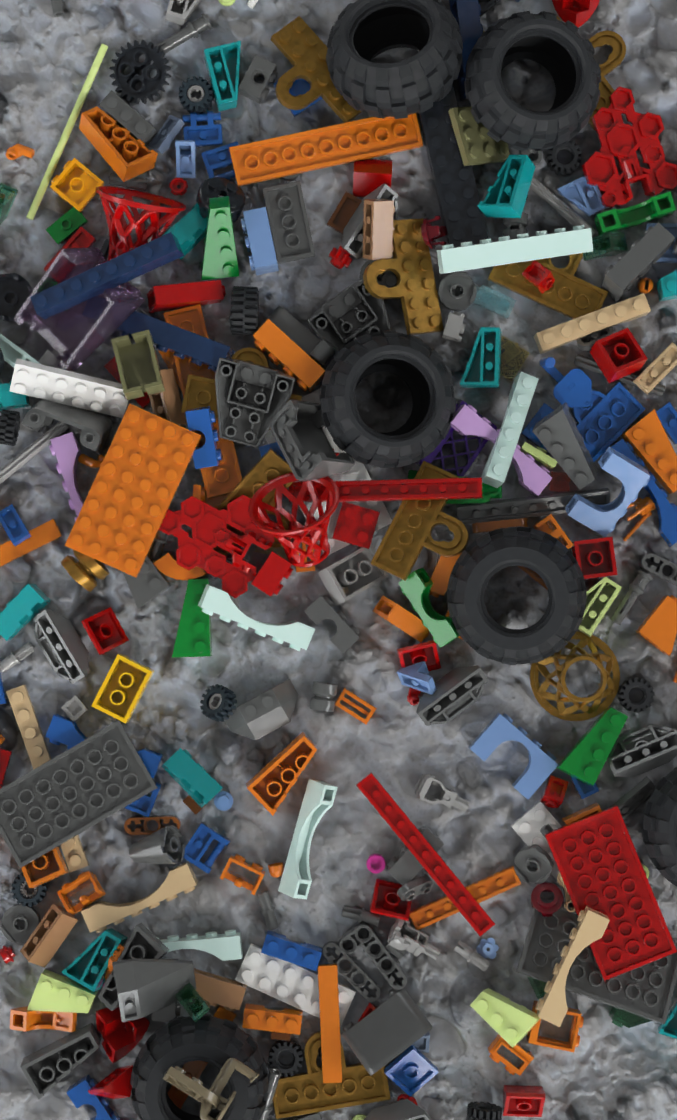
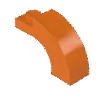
(169, 567)
(27, 1020)

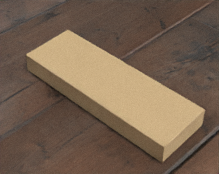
(657, 369)

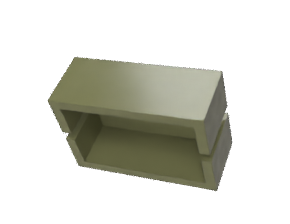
(138, 365)

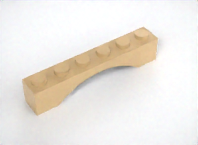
(591, 323)
(104, 913)
(589, 929)

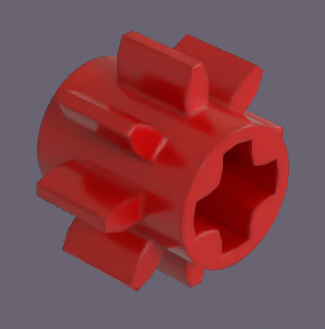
(340, 258)

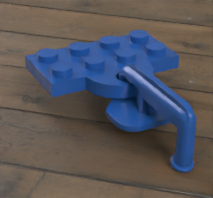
(605, 414)

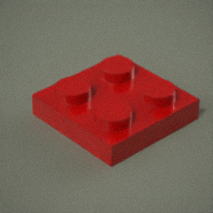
(356, 525)

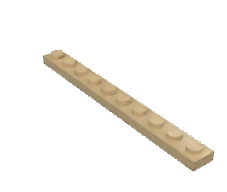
(38, 755)

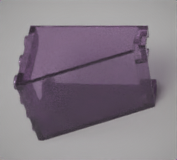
(87, 325)

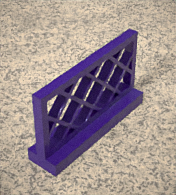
(432, 456)

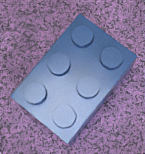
(259, 241)

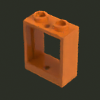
(573, 1040)

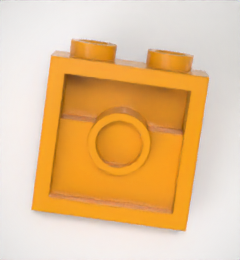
(76, 184)

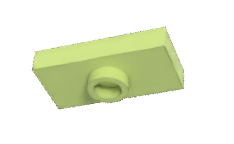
(539, 455)

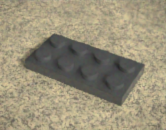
(289, 222)

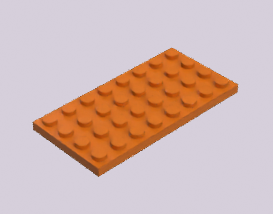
(133, 490)

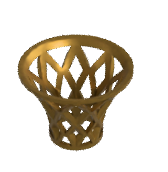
(541, 693)

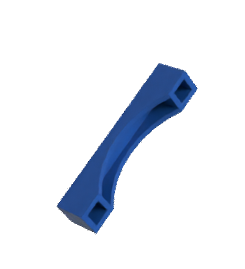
(666, 512)
(67, 732)

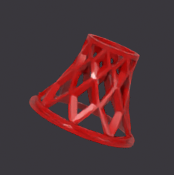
(118, 222)
(316, 529)

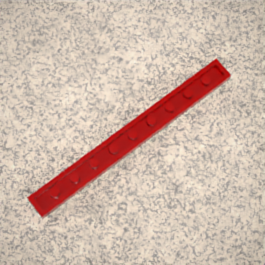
(399, 489)
(425, 854)

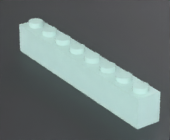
(514, 250)

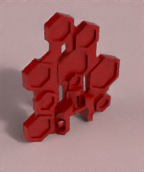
(622, 142)
(210, 531)

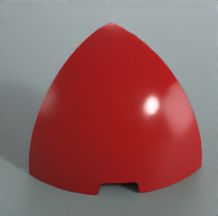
(575, 10)
(118, 1035)

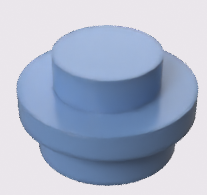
(223, 800)

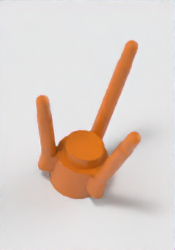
(644, 507)

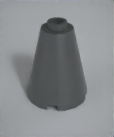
(159, 847)

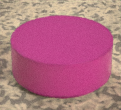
(375, 863)

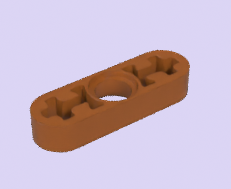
(493, 525)
(137, 819)

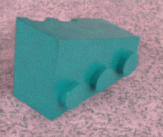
(21, 610)
(192, 777)

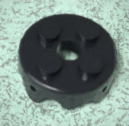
(221, 186)
(17, 285)

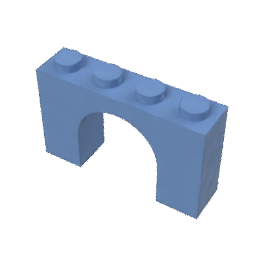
(604, 517)
(539, 764)

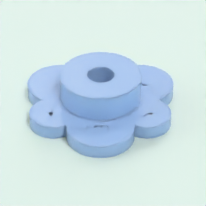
(481, 948)

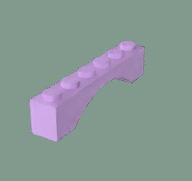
(67, 453)
(529, 474)

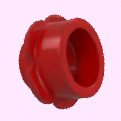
(178, 191)
(7, 954)

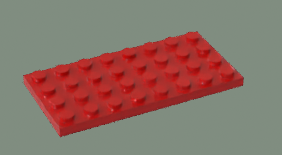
(607, 875)

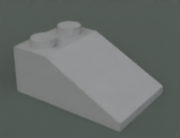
(351, 575)

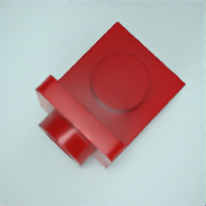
(539, 276)
(554, 792)

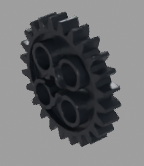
(130, 58)

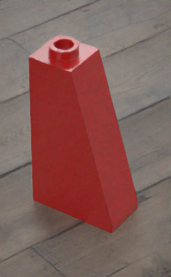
(184, 295)

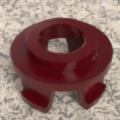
(431, 233)
(546, 909)

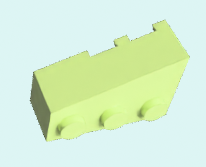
(597, 604)
(61, 994)
(505, 1016)

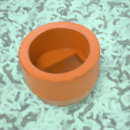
(641, 285)
(276, 869)

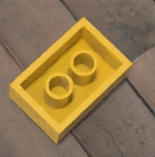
(122, 688)

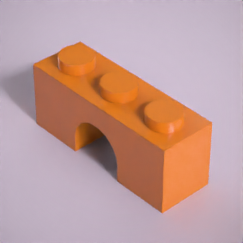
(264, 1019)

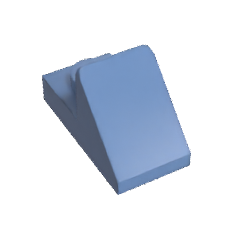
(185, 158)
(417, 677)

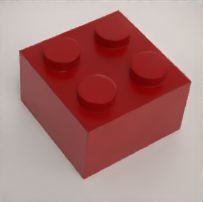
(618, 355)
(595, 557)
(272, 574)

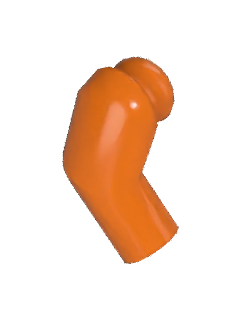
(19, 150)
(91, 462)

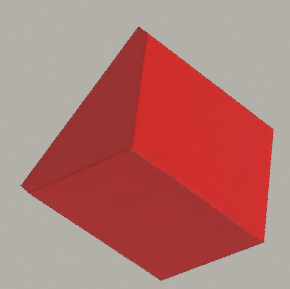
(370, 175)
(105, 631)
(420, 652)
(387, 902)
(114, 1085)
(523, 1100)

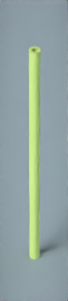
(67, 131)

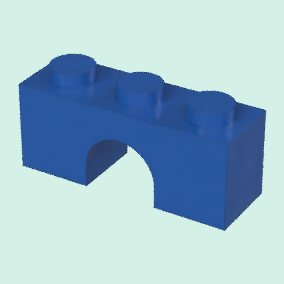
(202, 420)
(290, 951)
(79, 1096)

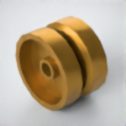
(82, 570)

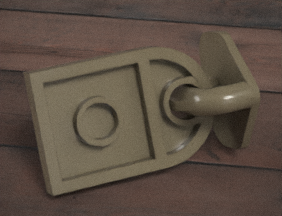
(209, 1098)

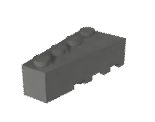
(637, 261)
(566, 445)
(148, 583)
(141, 945)
(59, 1058)

